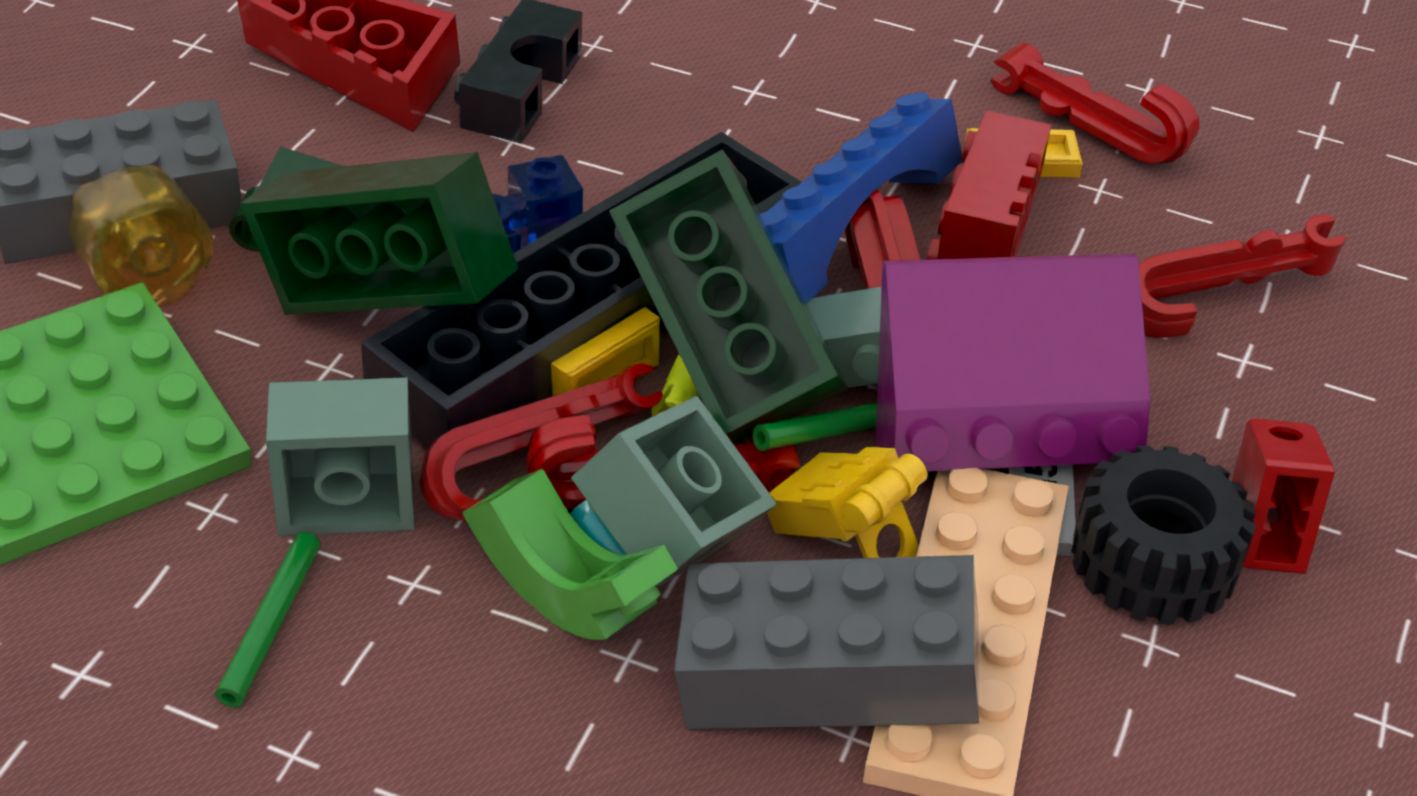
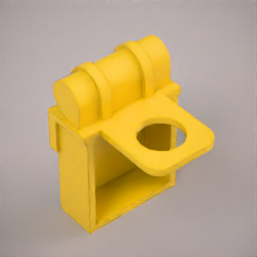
(850, 497)

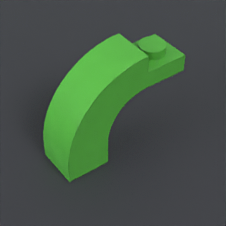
(559, 565)

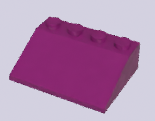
(1012, 361)

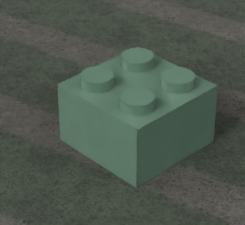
(340, 456)
(674, 486)

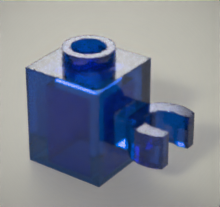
(540, 197)

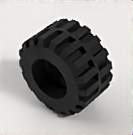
(1162, 534)

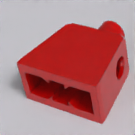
(1285, 470)

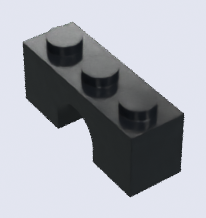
(505, 82)

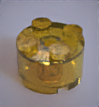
(139, 230)

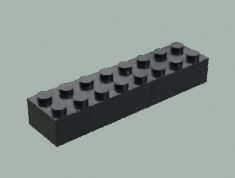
(566, 291)

